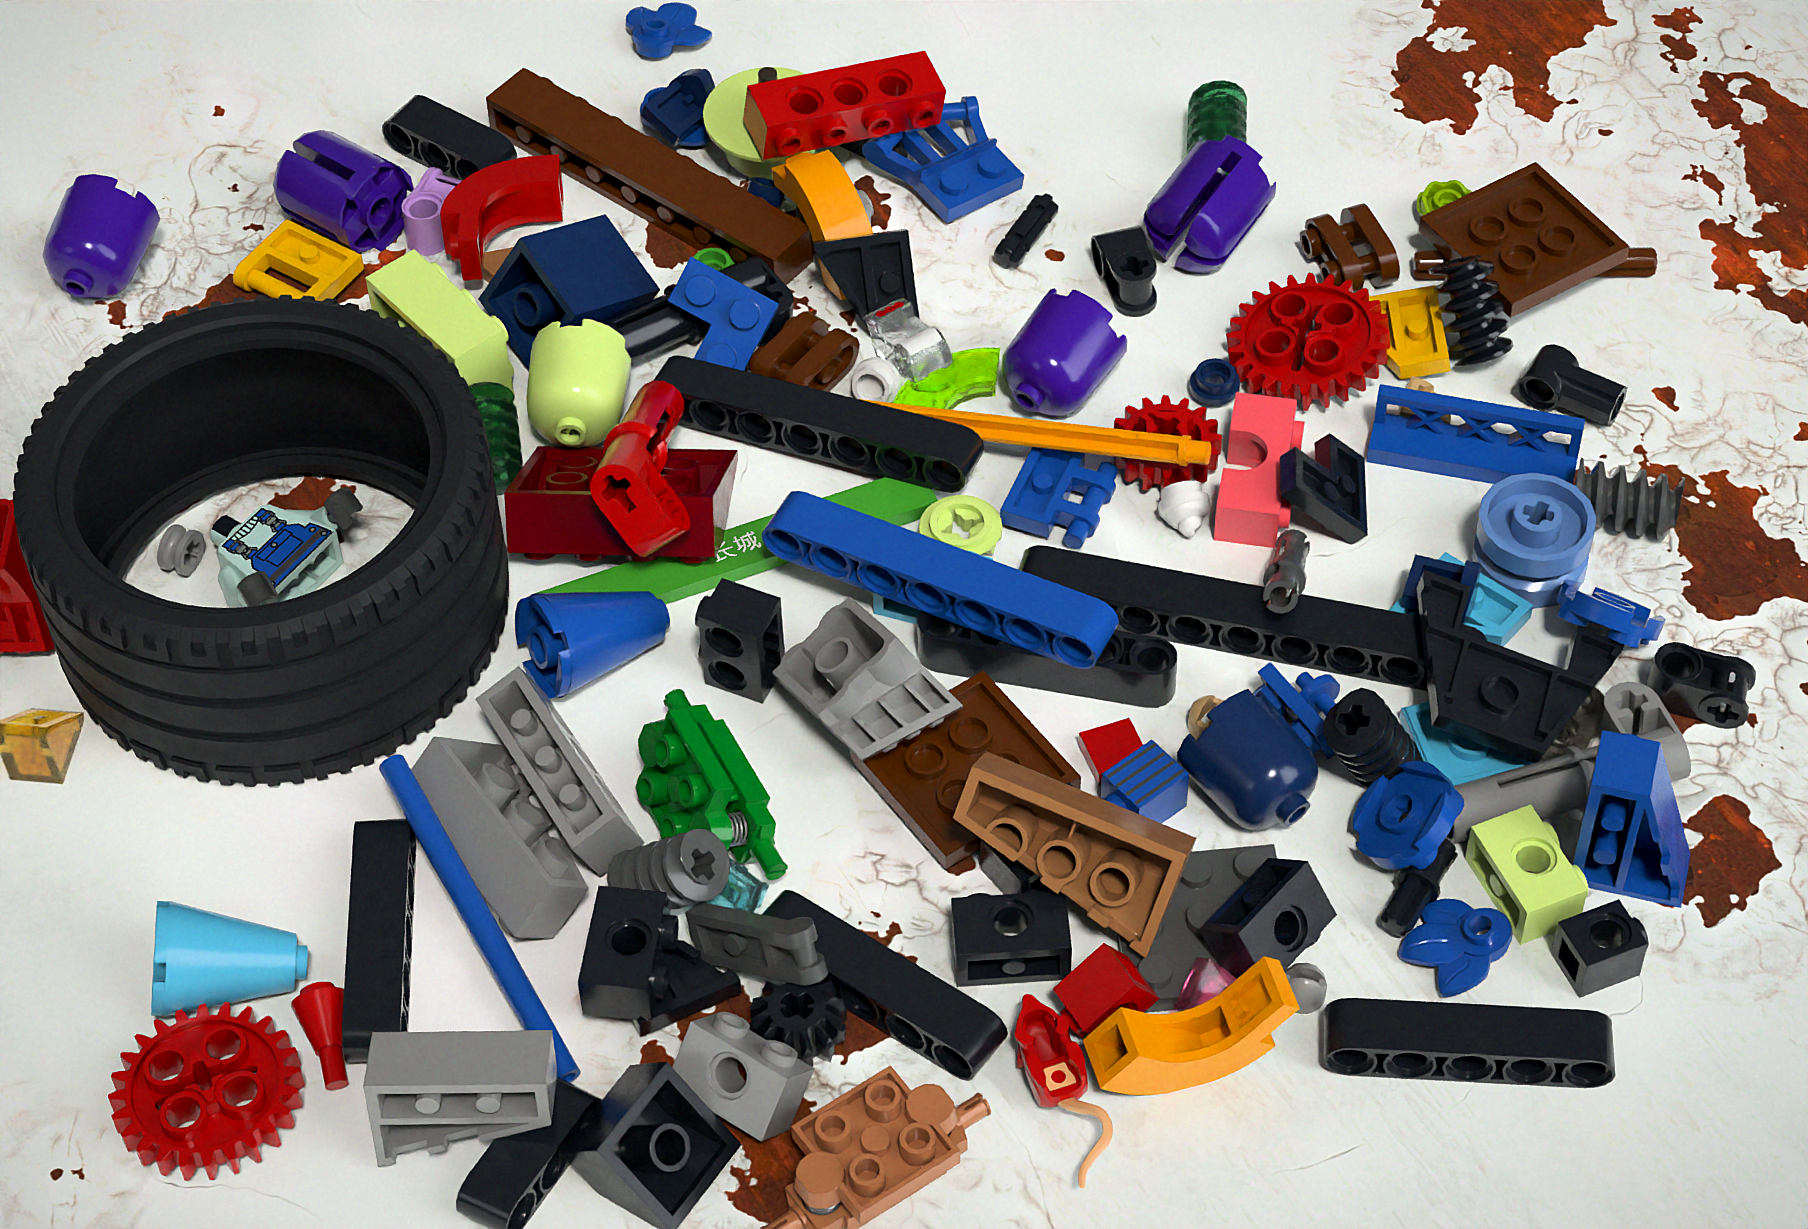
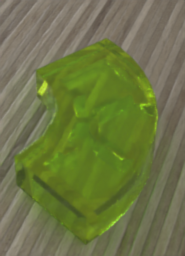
(970, 376)

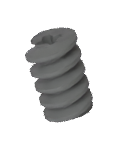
(1631, 499)
(686, 866)

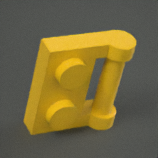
(303, 256)

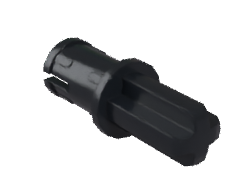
(1416, 891)

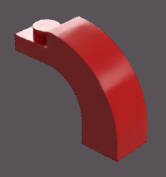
(498, 199)

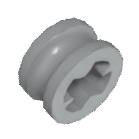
(180, 550)

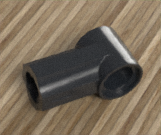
(1558, 380)

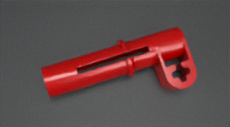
(629, 476)

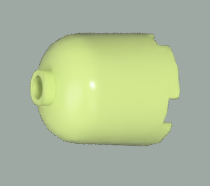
(577, 382)

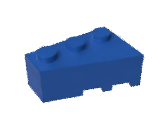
(1631, 824)

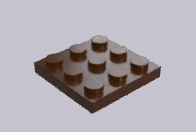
(1530, 232)
(929, 772)

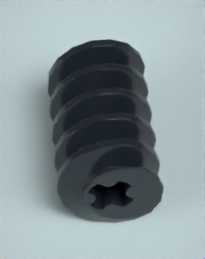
(1473, 309)
(1368, 737)

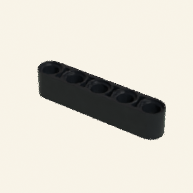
(1129, 671)
(378, 934)
(899, 994)
(1469, 1043)

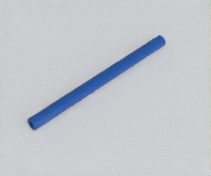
(473, 908)

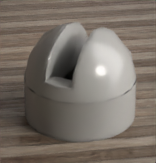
(1308, 986)

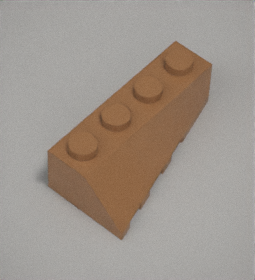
(1078, 844)

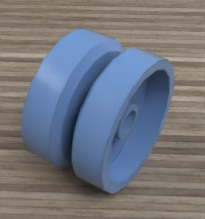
(1534, 535)

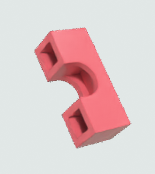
(1251, 499)

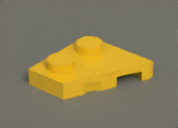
(1415, 332)

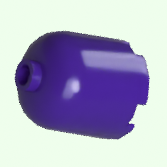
(99, 237)
(1061, 353)

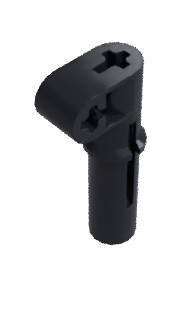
(663, 324)

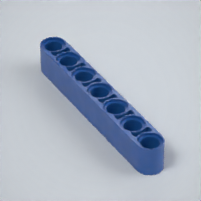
(941, 579)

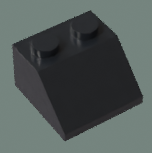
(651, 1145)

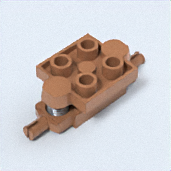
(874, 1151)

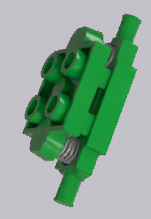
(704, 781)

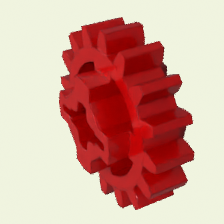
(1168, 420)

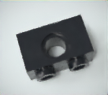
(1270, 916)
(620, 924)
(989, 957)

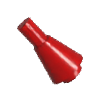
(320, 1016)

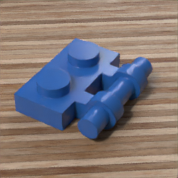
(1043, 491)

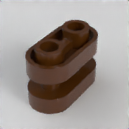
(1352, 248)
(807, 353)

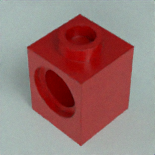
(1100, 988)

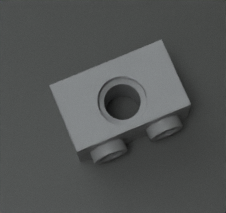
(774, 1081)

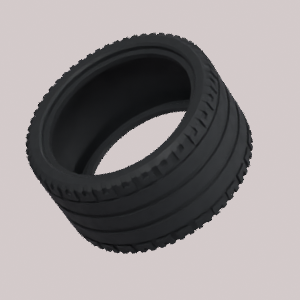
(236, 400)

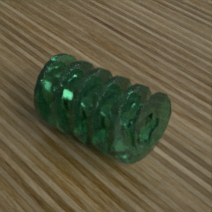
(1217, 111)
(502, 431)

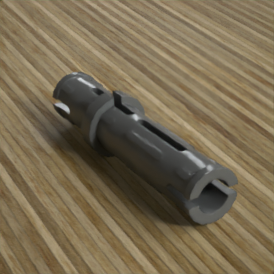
(1286, 572)

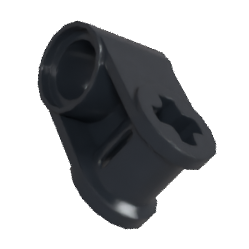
(1126, 269)
(1697, 682)

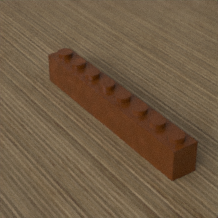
(647, 175)

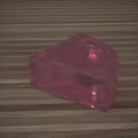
(1203, 983)

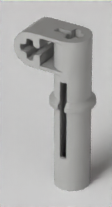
(1564, 781)

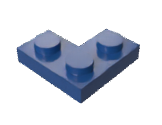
(735, 312)

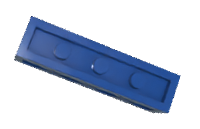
(1473, 448)

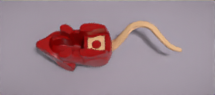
(1056, 1068)

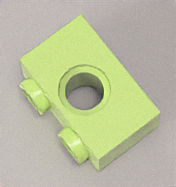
(1500, 856)

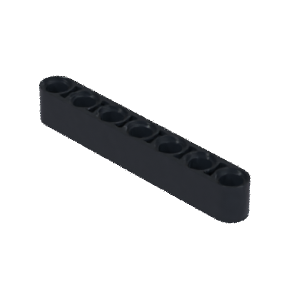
(823, 425)

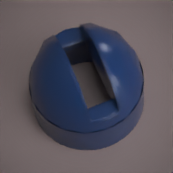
(766, 189)

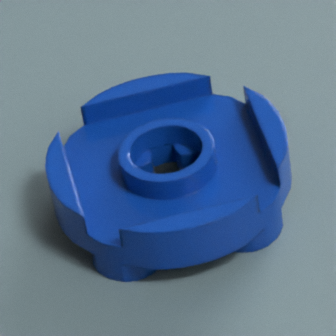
(1624, 617)
(1431, 810)

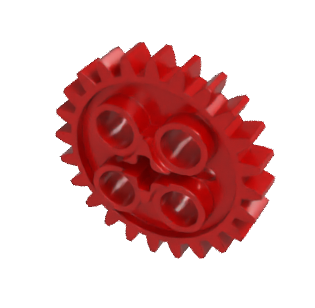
(1339, 354)
(206, 1091)

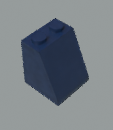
(566, 278)

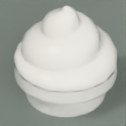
(876, 380)
(1184, 506)

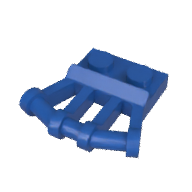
(964, 177)

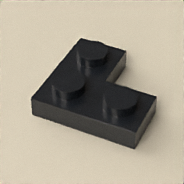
(1328, 487)

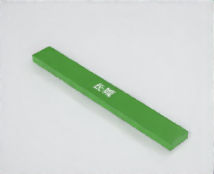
(743, 548)

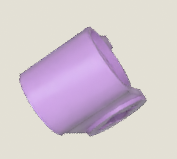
(422, 212)

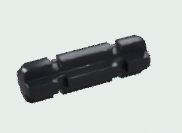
(1026, 231)

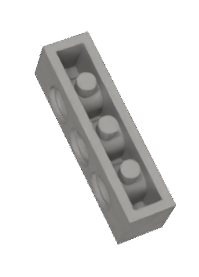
(558, 770)

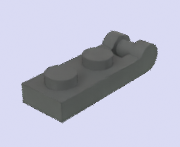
(757, 943)

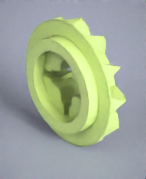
(971, 515)

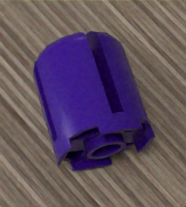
(342, 191)
(1207, 205)

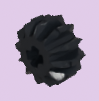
(802, 1017)

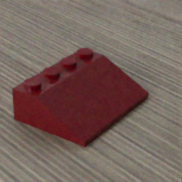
(554, 512)

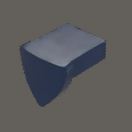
(680, 105)
(1466, 575)

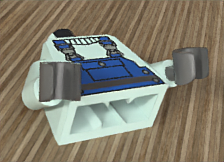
(280, 550)

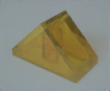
(39, 744)

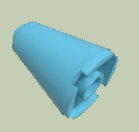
(219, 959)

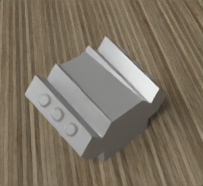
(863, 682)

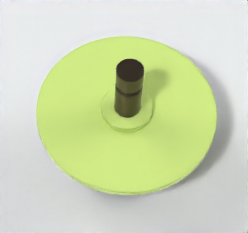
(725, 123)

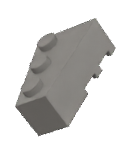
(456, 1086)

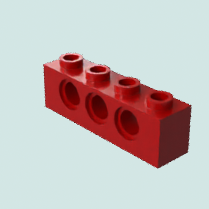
(844, 104)

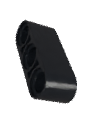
(445, 138)
(524, 1166)

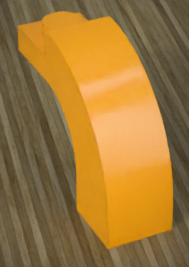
(824, 198)
(1195, 1046)

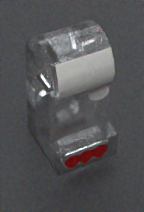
(907, 341)

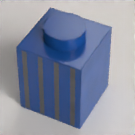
(1147, 783)

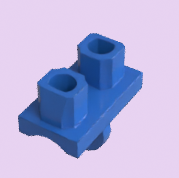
(1303, 708)

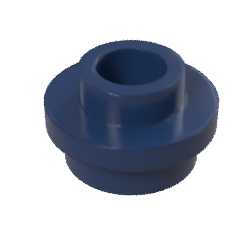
(1214, 382)

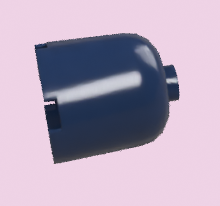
(1252, 763)

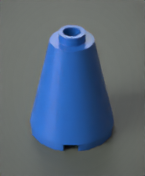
(585, 634)

